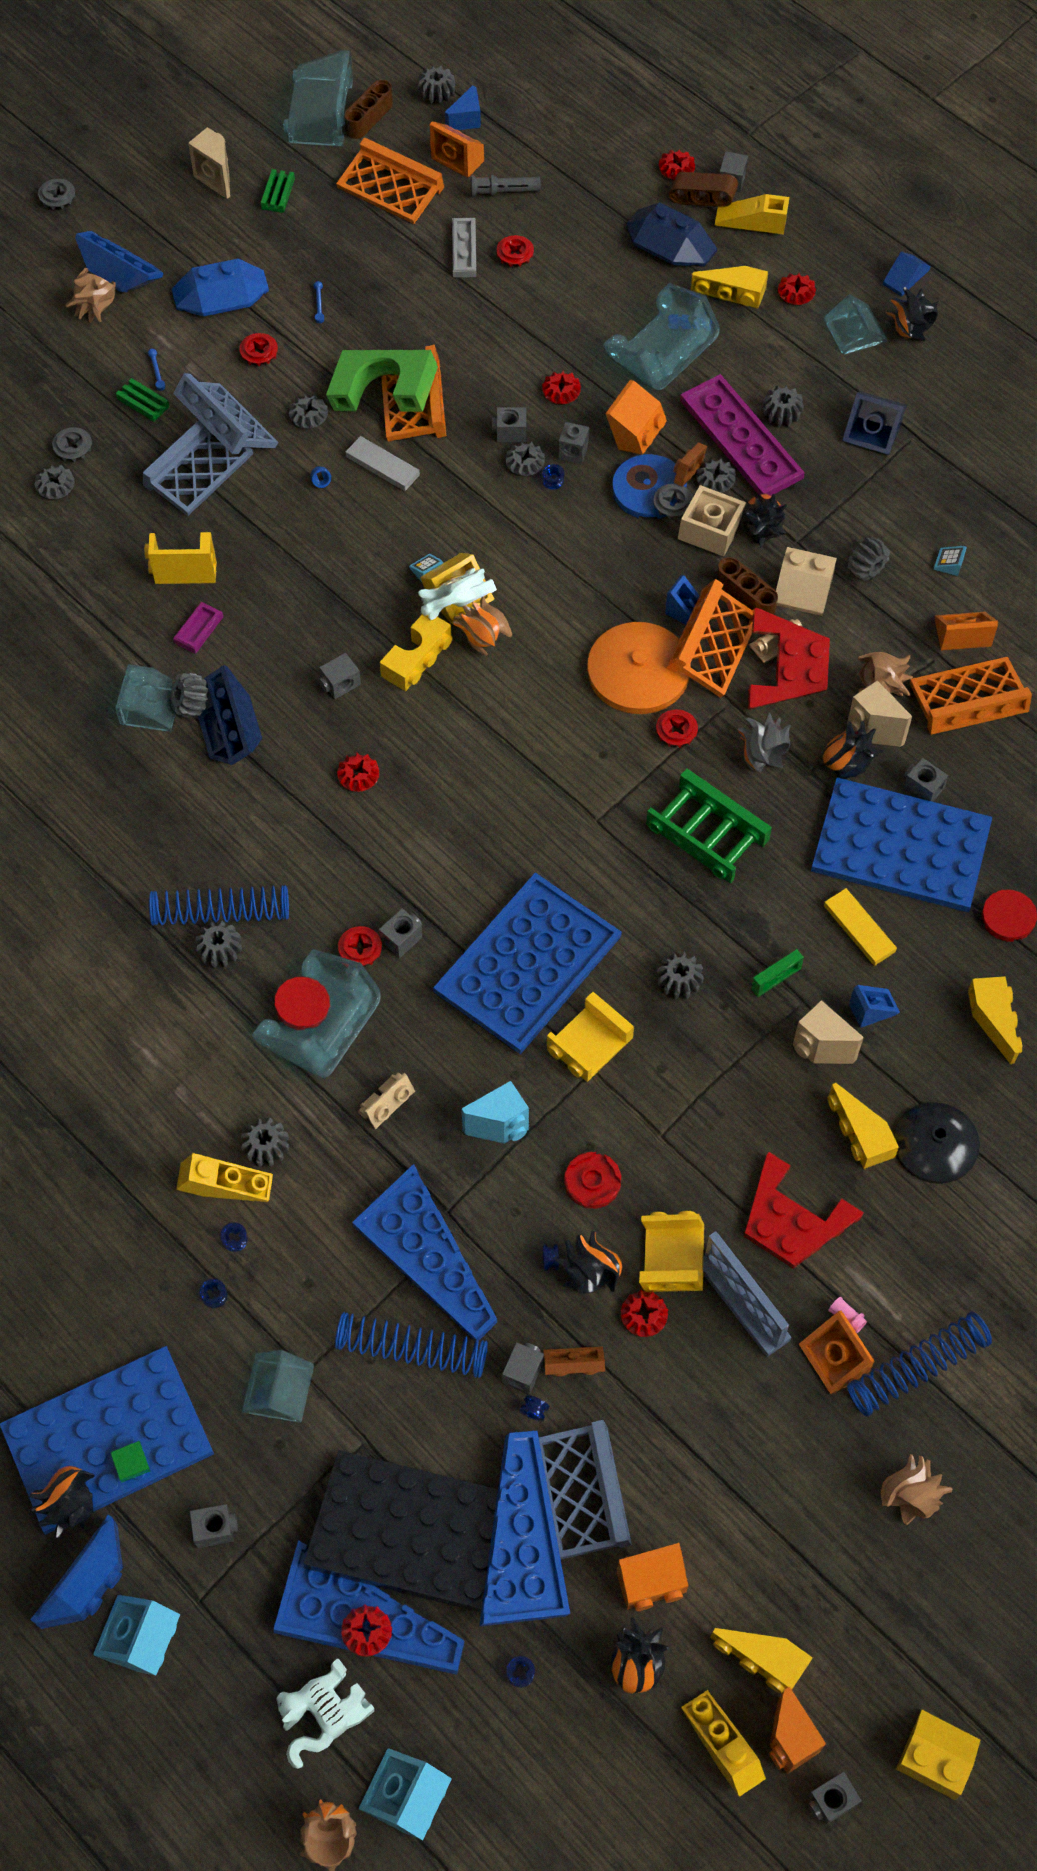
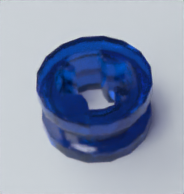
(550, 470)
(235, 1228)
(548, 1257)
(216, 1302)
(534, 1408)
(529, 1674)

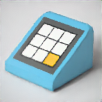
(950, 559)
(425, 565)

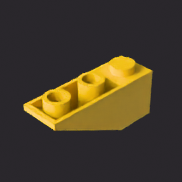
(757, 213)
(734, 284)
(992, 1010)
(867, 1131)
(223, 1179)
(770, 1656)
(724, 1743)

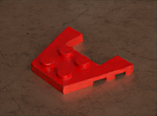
(800, 661)
(785, 1226)

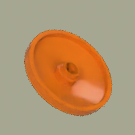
(631, 670)

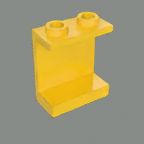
(182, 565)
(590, 1038)
(673, 1252)

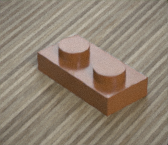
(688, 465)
(574, 1360)

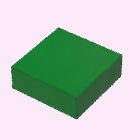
(130, 1461)

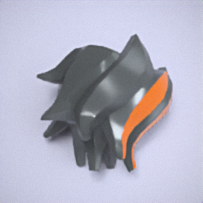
(764, 743)

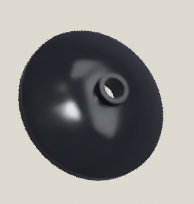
(932, 1157)

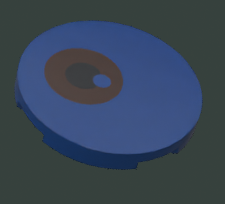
(638, 481)

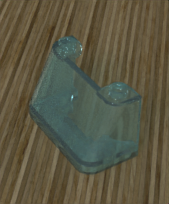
(320, 100)
(670, 340)
(352, 1003)

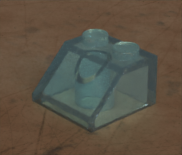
(145, 699)

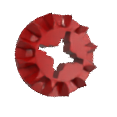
(671, 169)
(515, 243)
(788, 293)
(262, 342)
(569, 393)
(677, 718)
(361, 781)
(369, 939)
(636, 1323)
(378, 1638)

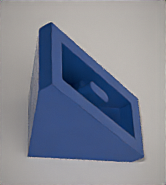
(465, 111)
(905, 273)
(681, 600)
(872, 1004)

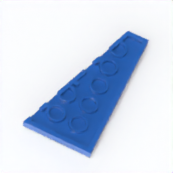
(419, 1243)
(524, 1555)
(319, 1602)

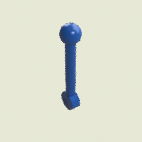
(319, 317)
(160, 385)

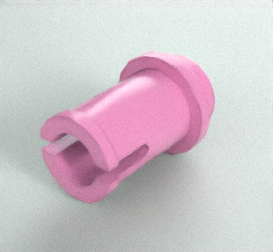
(856, 1320)

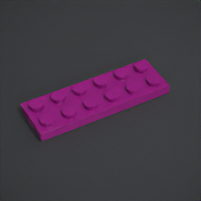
(742, 436)

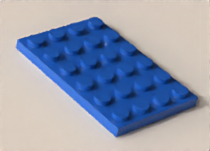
(902, 844)
(527, 963)
(86, 1424)

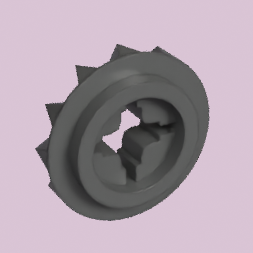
(51, 188)
(314, 417)
(74, 436)
(530, 465)
(723, 481)
(51, 489)
(665, 495)

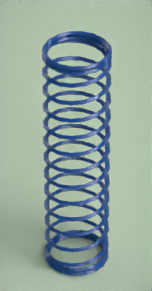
(155, 916)
(344, 1334)
(865, 1391)

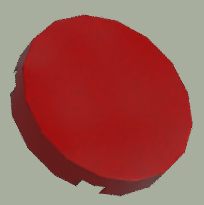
(1009, 915)
(302, 1003)
(592, 1180)

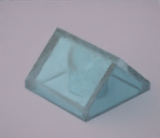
(854, 325)
(278, 1386)

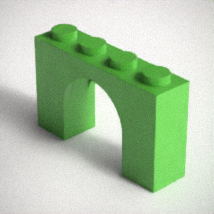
(360, 367)

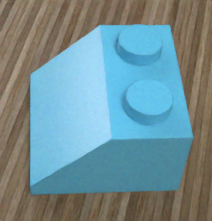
(497, 1115)
(137, 1634)
(405, 1793)

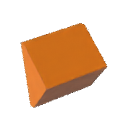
(965, 630)
(837, 1353)

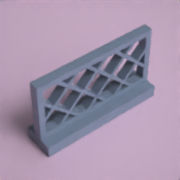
(223, 415)
(178, 454)
(744, 1296)
(608, 1484)

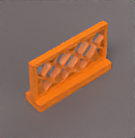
(403, 168)
(434, 407)
(694, 633)
(976, 709)

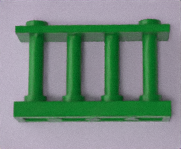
(712, 802)

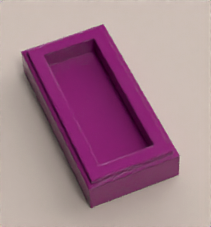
(198, 627)

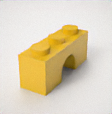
(406, 666)

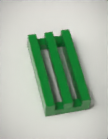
(280, 177)
(146, 397)
(777, 973)

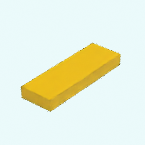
(860, 927)

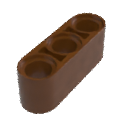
(368, 109)
(703, 189)
(741, 578)

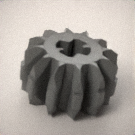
(436, 84)
(782, 405)
(868, 558)
(188, 695)
(208, 946)
(680, 975)
(263, 1132)

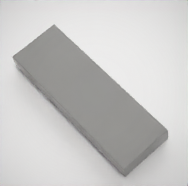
(464, 247)
(382, 463)

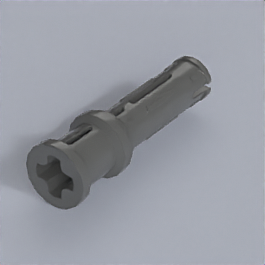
(492, 184)

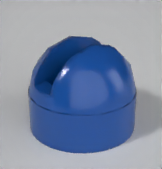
(325, 474)

